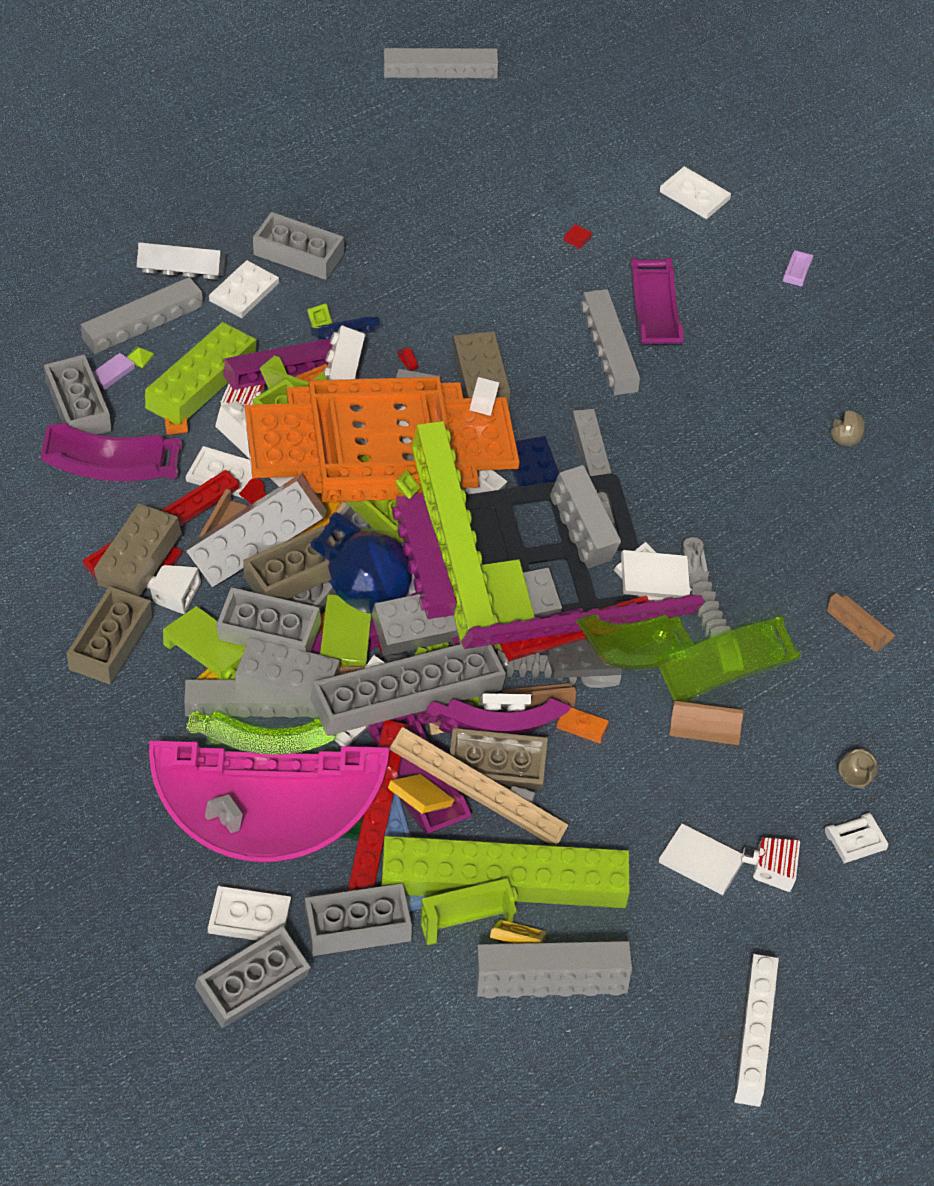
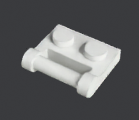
(859, 843)

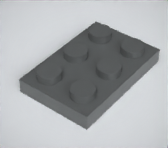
(578, 660)

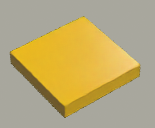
(421, 793)
(517, 933)

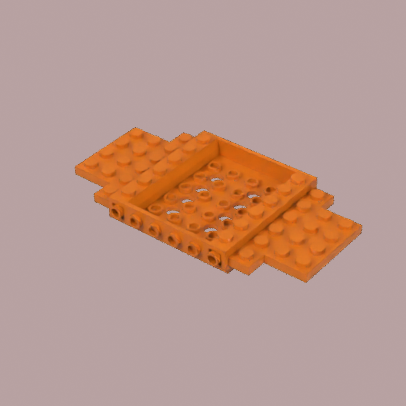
(318, 436)

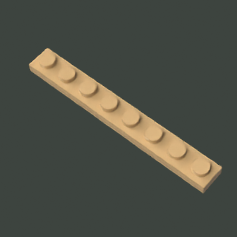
(478, 787)

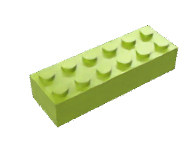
(197, 374)

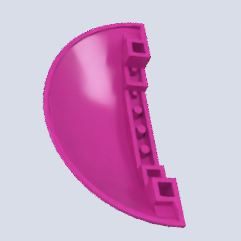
(286, 800)

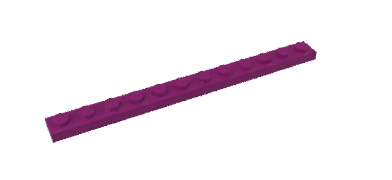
(567, 623)

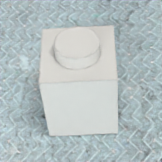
(484, 396)

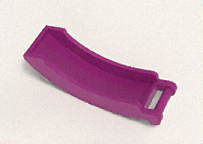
(655, 302)
(109, 457)
(467, 717)
(433, 820)

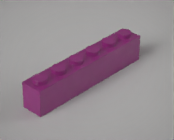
(245, 370)
(424, 556)

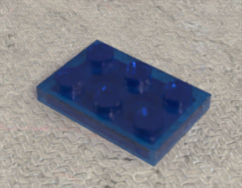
(362, 324)
(535, 462)

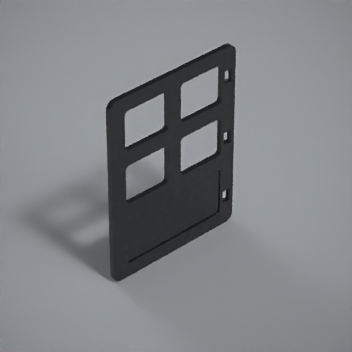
(500, 541)

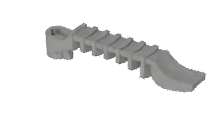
(698, 581)
(540, 663)

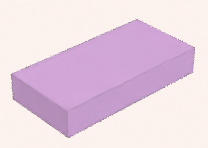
(798, 268)
(113, 371)

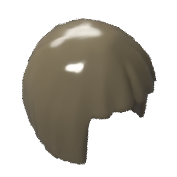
(850, 431)
(858, 768)

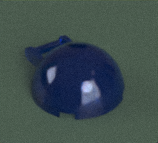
(364, 564)

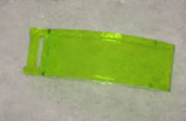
(637, 643)
(727, 659)
(258, 739)

